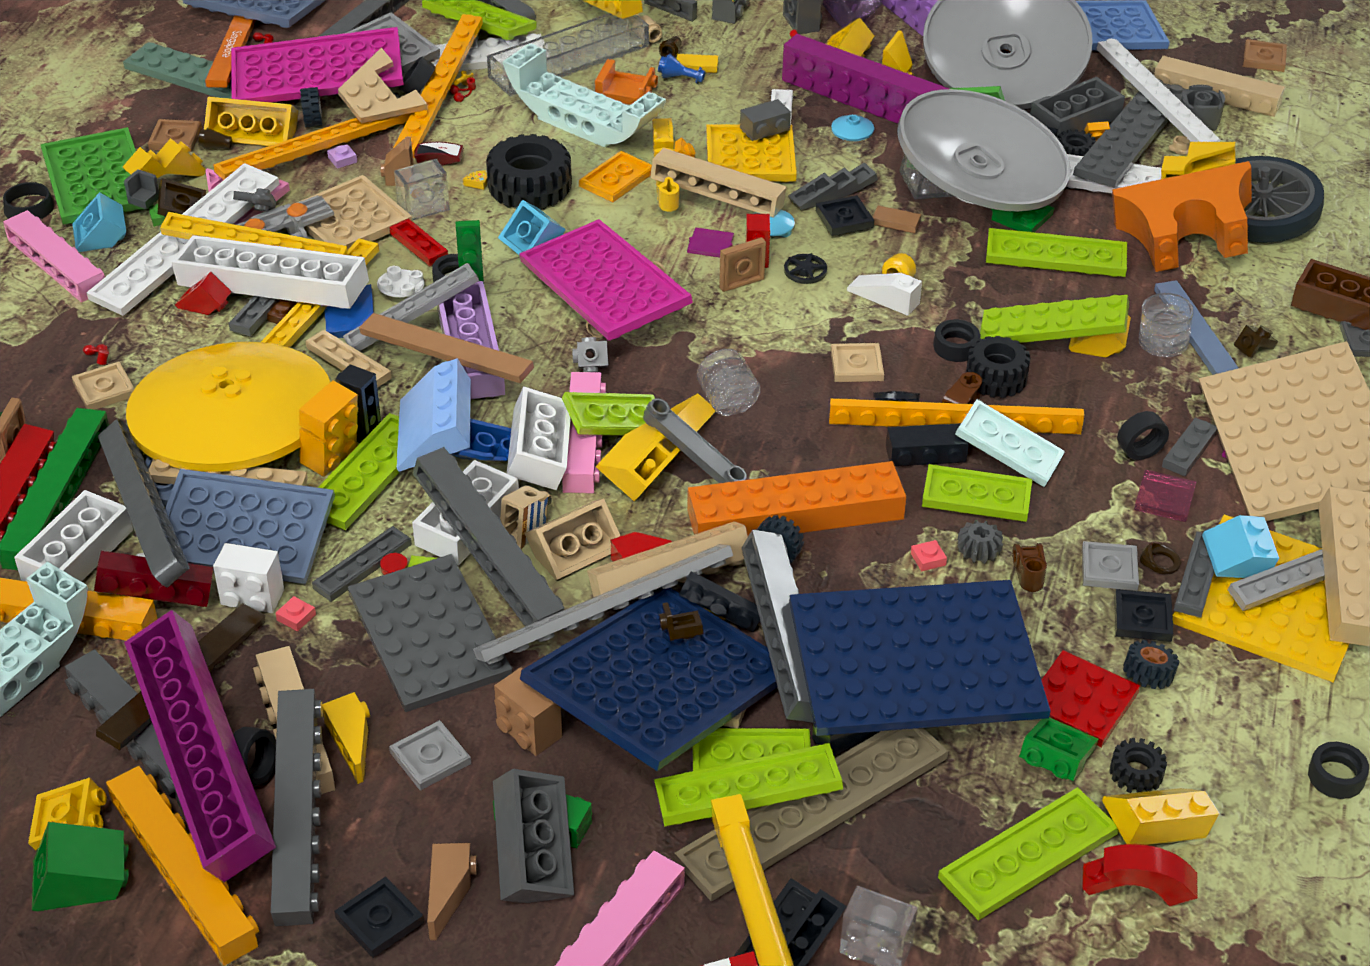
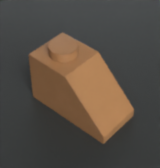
(399, 157)

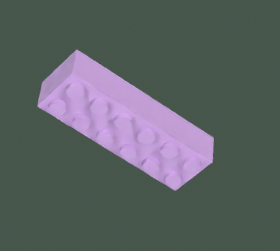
(469, 319)

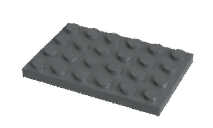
(427, 631)

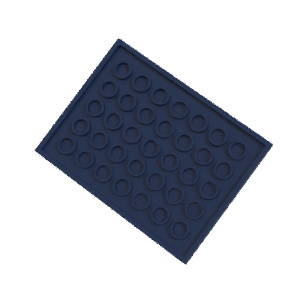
(916, 657)
(654, 691)

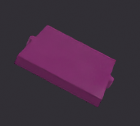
(709, 242)

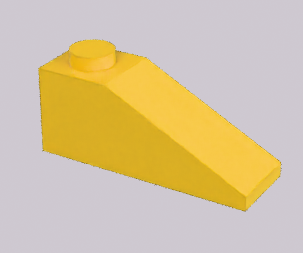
(348, 726)

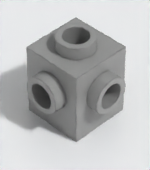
(598, 348)

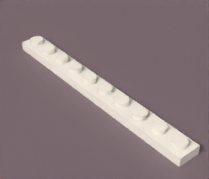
(1156, 92)

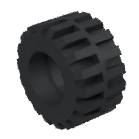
(1000, 364)

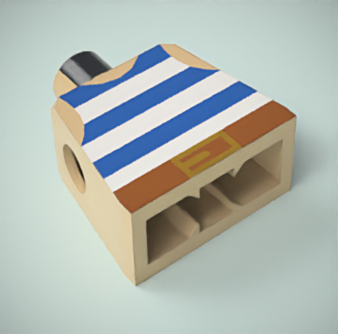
(524, 511)

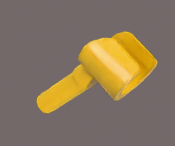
(463, 79)

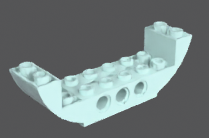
(574, 106)
(40, 634)

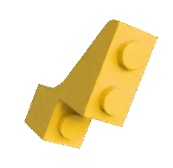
(1200, 157)
(171, 159)

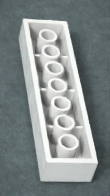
(273, 271)

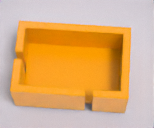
(328, 428)

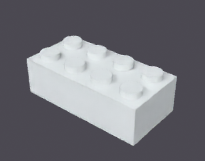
(539, 439)
(434, 532)
(77, 537)

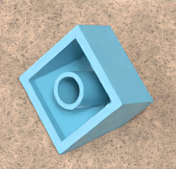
(99, 225)
(529, 228)
(1241, 547)

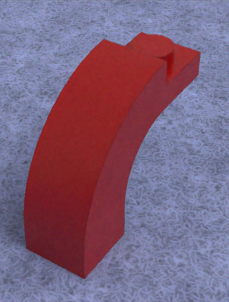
(1144, 867)

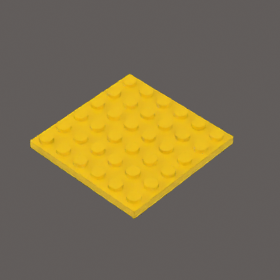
(1284, 629)

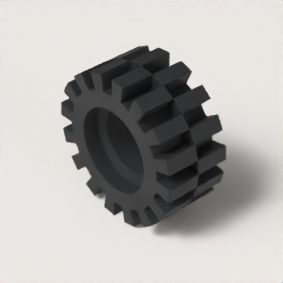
(1076, 142)
(1143, 754)

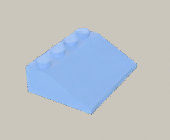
(435, 414)

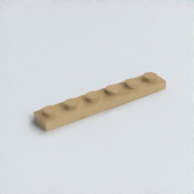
(166, 474)

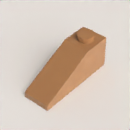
(449, 883)

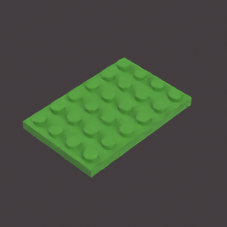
(88, 166)

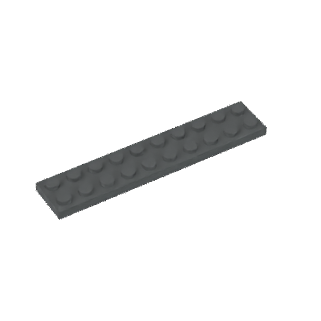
(1124, 141)

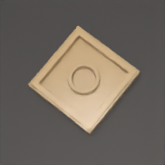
(857, 362)
(103, 386)

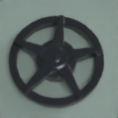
(805, 268)
(896, 396)

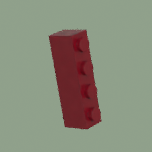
(132, 577)

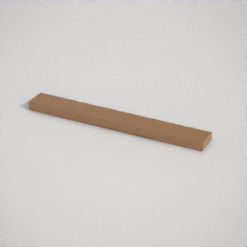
(447, 347)

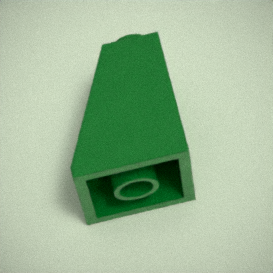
(78, 866)

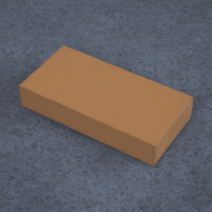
(896, 219)

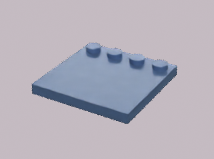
(1126, 21)

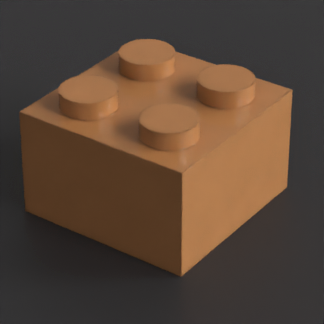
(527, 714)

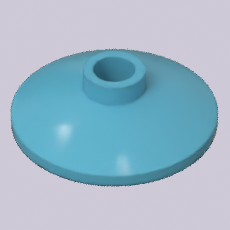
(852, 128)

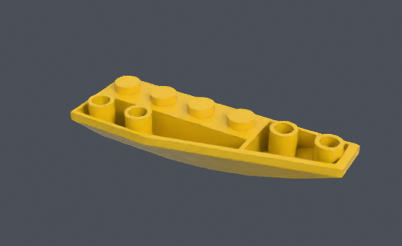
(646, 451)

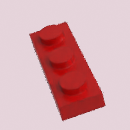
(418, 241)

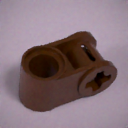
(964, 390)
(1030, 566)

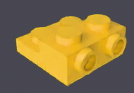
(70, 804)

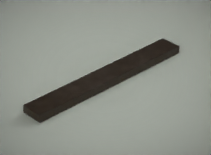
(215, 646)

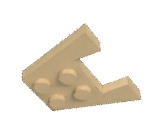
(371, 98)

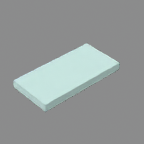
(1010, 443)

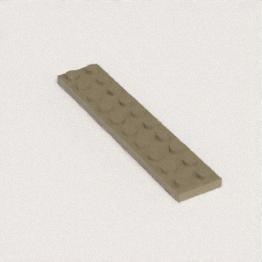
(779, 829)

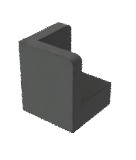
(141, 189)

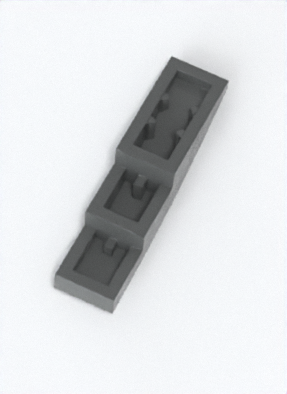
(833, 187)

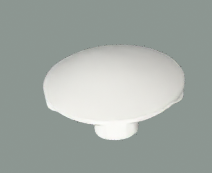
(400, 282)

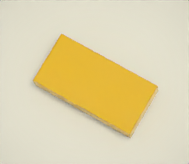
(707, 62)

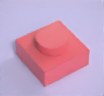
(928, 555)
(295, 613)

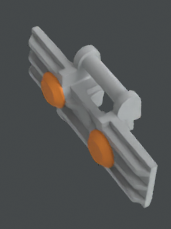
(292, 217)

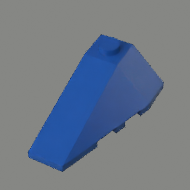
(487, 442)

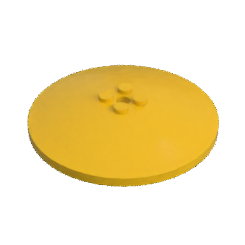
(224, 406)

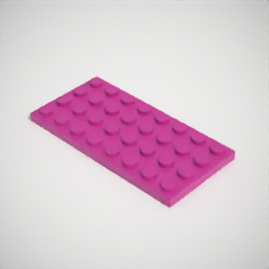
(282, 68)
(605, 279)

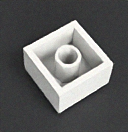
(249, 577)

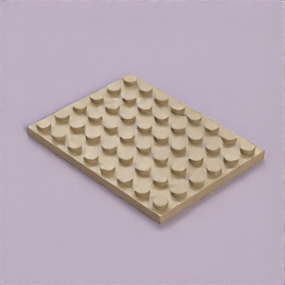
(1293, 428)

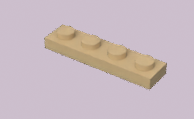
(342, 355)

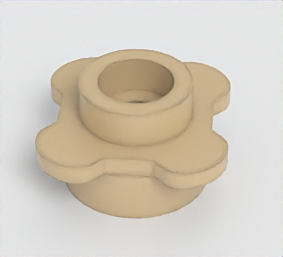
(1180, 145)

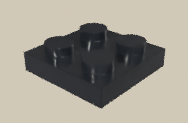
(844, 215)
(1143, 615)
(379, 917)

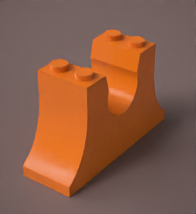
(1184, 205)

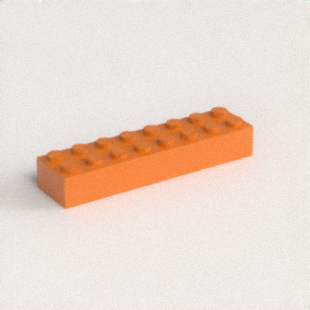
(810, 499)

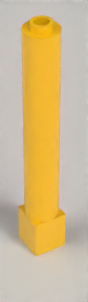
(762, 921)

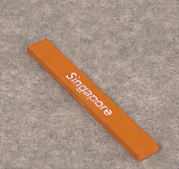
(236, 36)

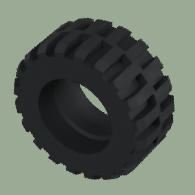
(529, 170)

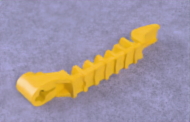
(668, 190)

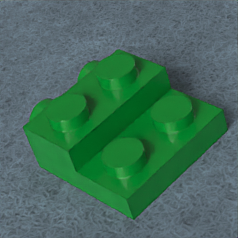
(1023, 220)
(1058, 748)

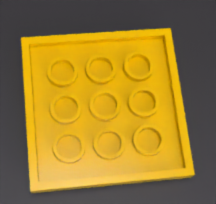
(764, 158)

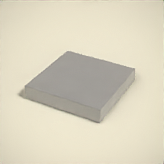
(1110, 565)
(430, 755)

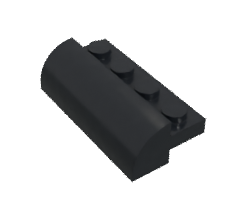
(804, 921)

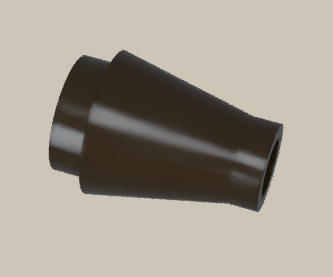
(670, 46)
(214, 140)

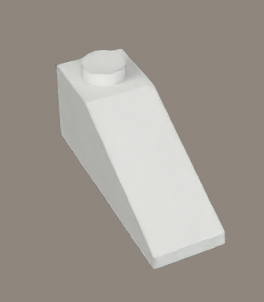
(890, 290)

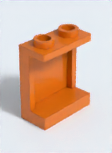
(624, 86)

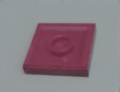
(1165, 495)

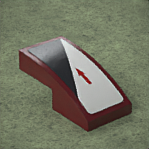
(443, 151)

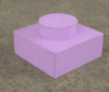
(342, 156)

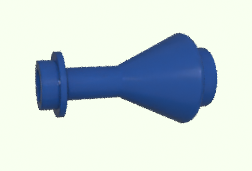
(671, 67)

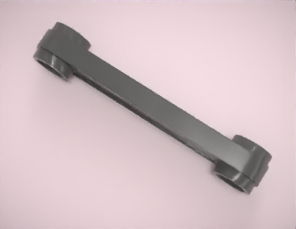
(691, 443)

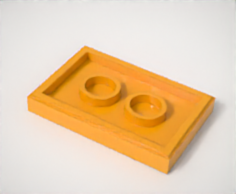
(616, 176)

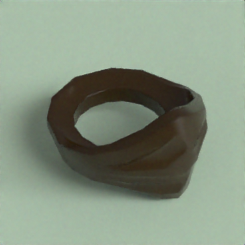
(1156, 548)

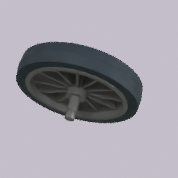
(1298, 188)

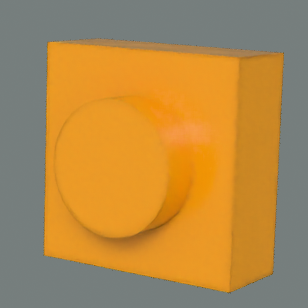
(1096, 129)
(683, 147)

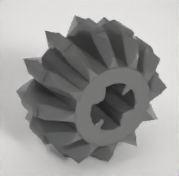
(980, 541)

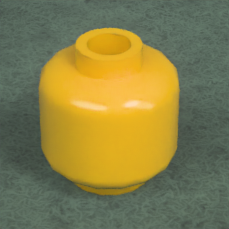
(899, 264)

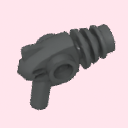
(261, 199)

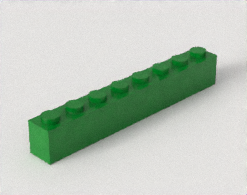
(55, 482)

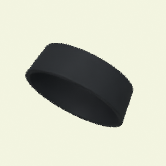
(40, 210)

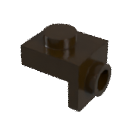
(1252, 338)
(680, 625)

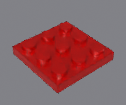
(1087, 695)

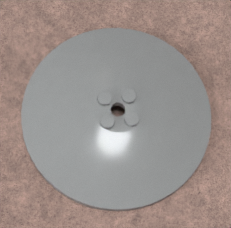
(1046, 42)
(983, 150)

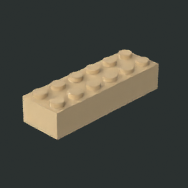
(1346, 563)

